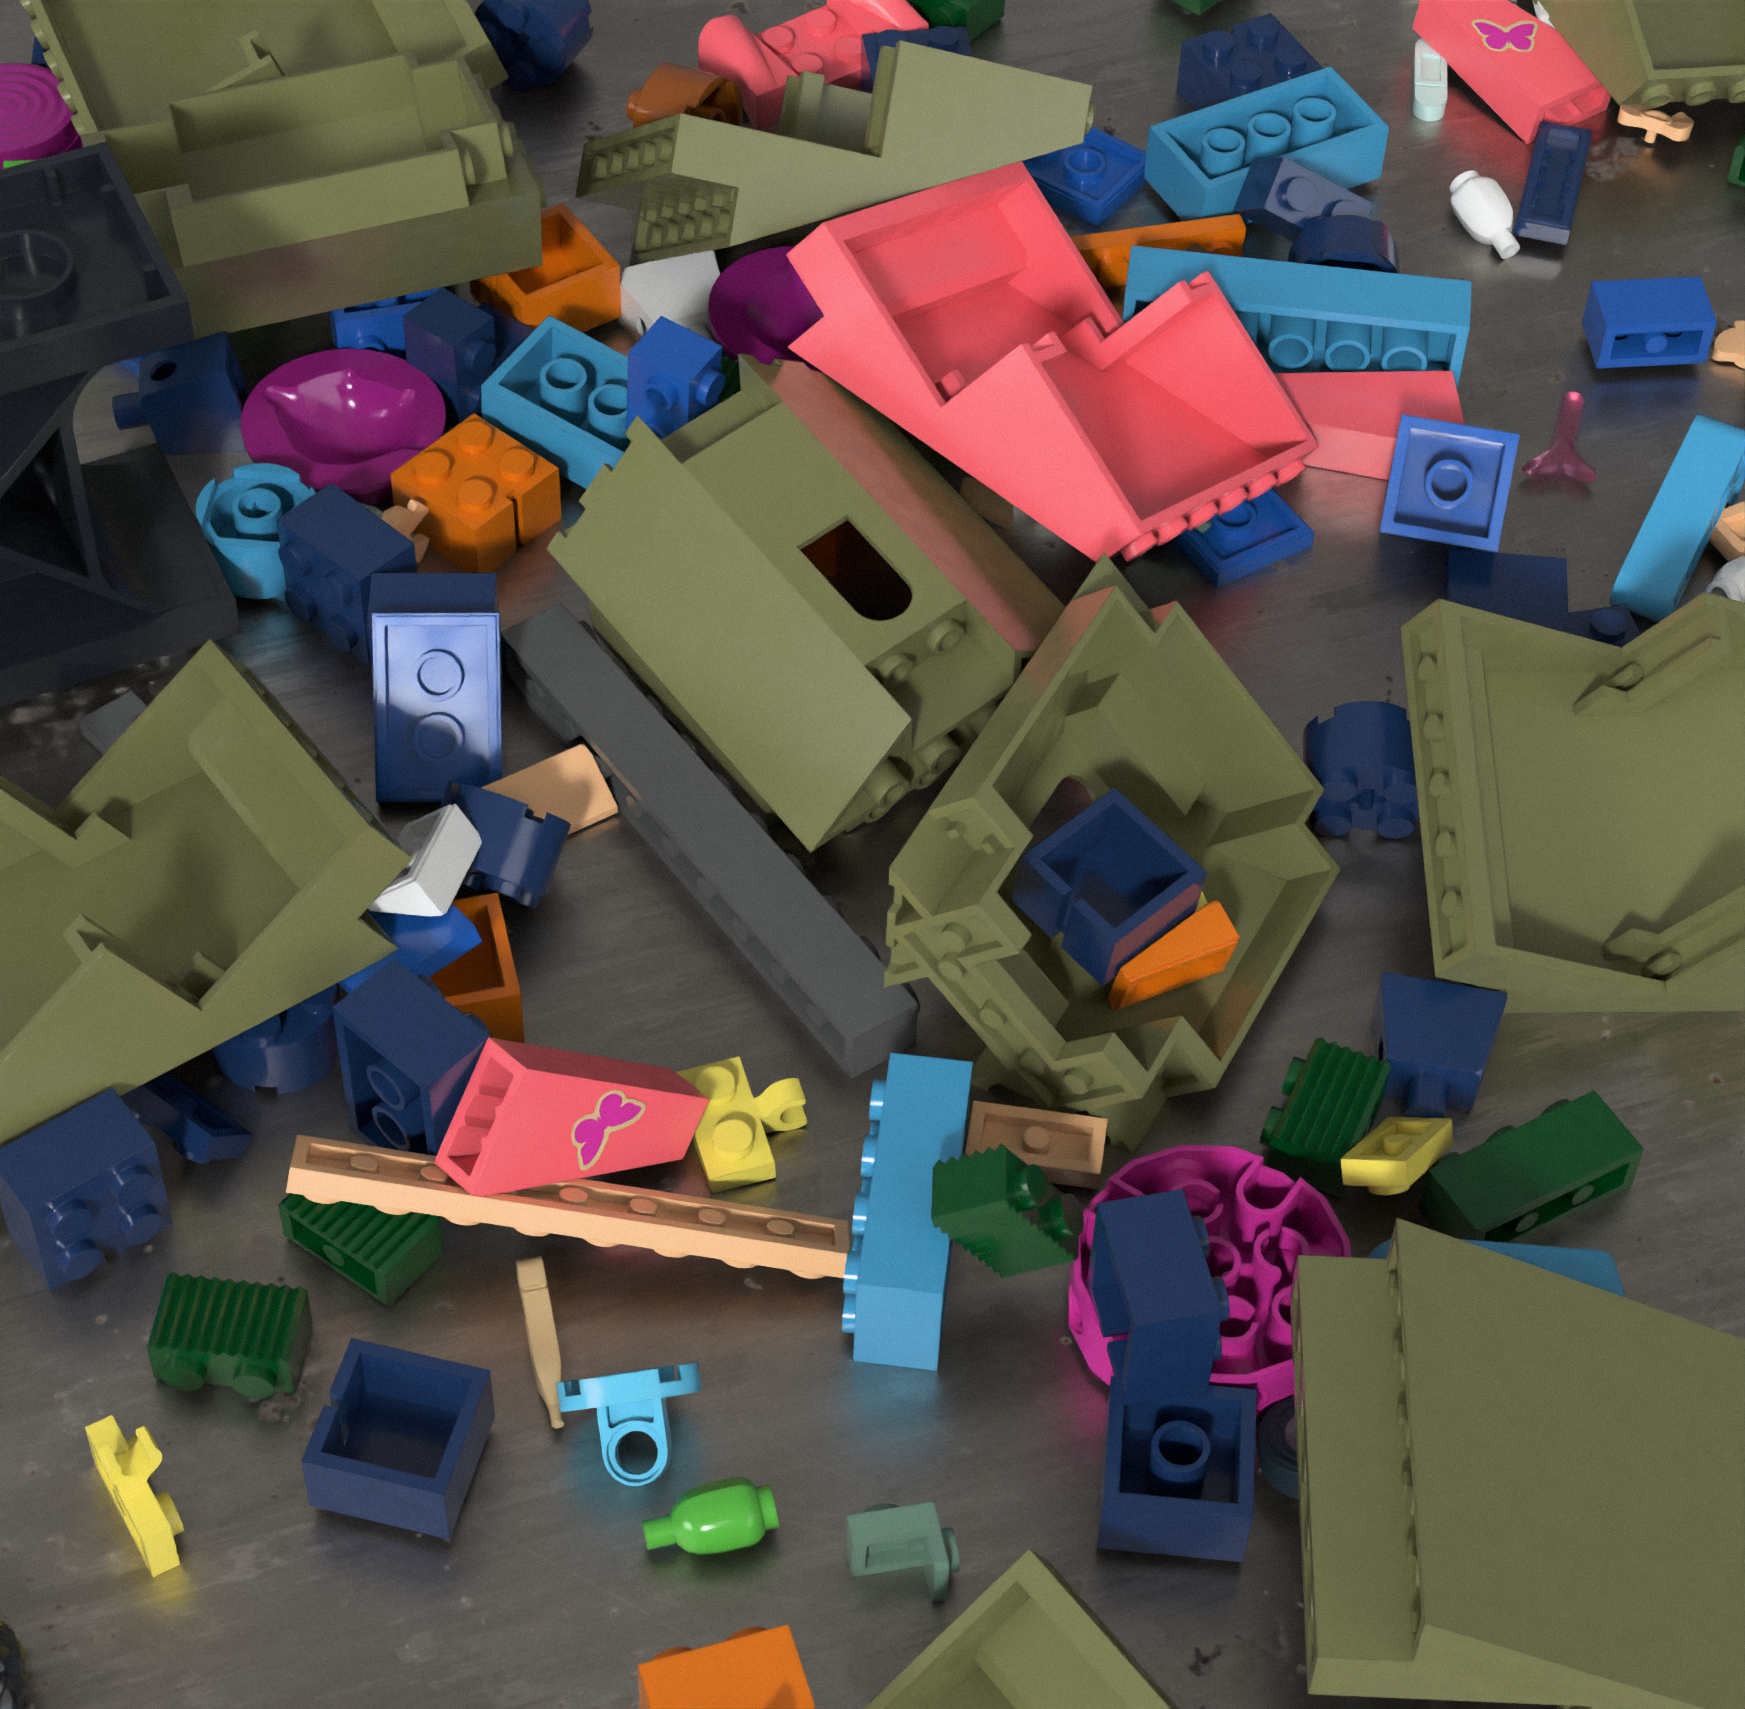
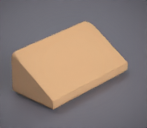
(563, 786)

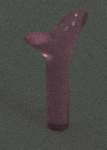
(1562, 454)

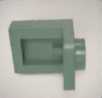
(902, 1538)

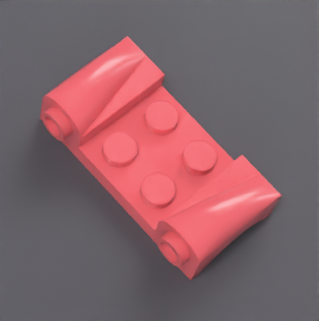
(816, 42)

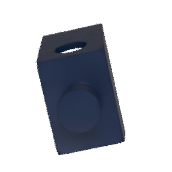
(189, 398)
(1435, 1041)

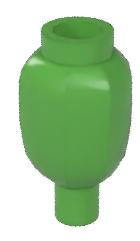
(715, 1518)

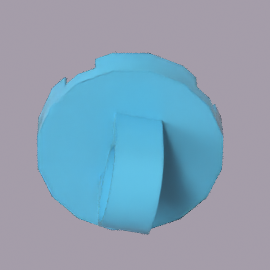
(629, 1404)

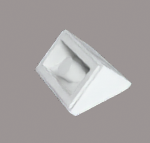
(442, 853)

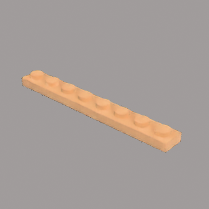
(580, 1208)

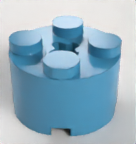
(242, 525)

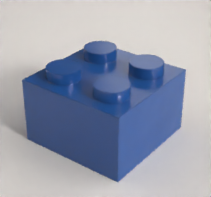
(1449, 483)

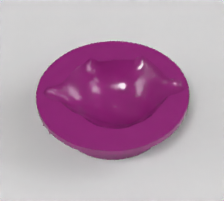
(33, 115)
(761, 307)
(343, 419)

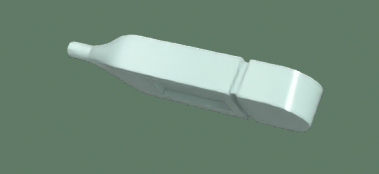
(1429, 83)

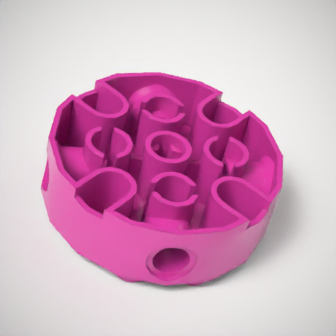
(1255, 1233)

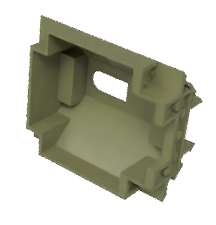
(332, 189)
(753, 648)
(1163, 719)

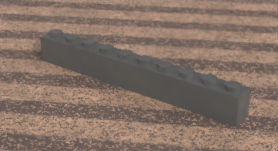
(712, 842)

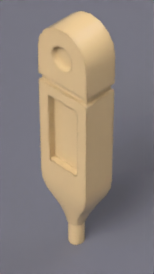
(541, 1333)

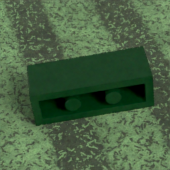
(1532, 1174)

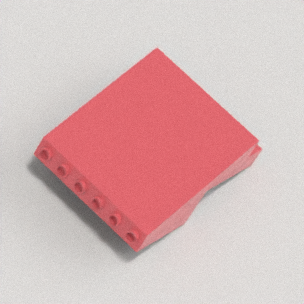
(1009, 360)

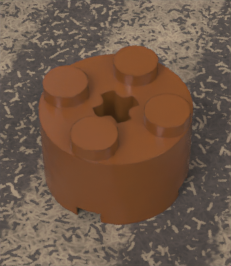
(687, 91)

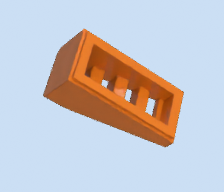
(1182, 956)

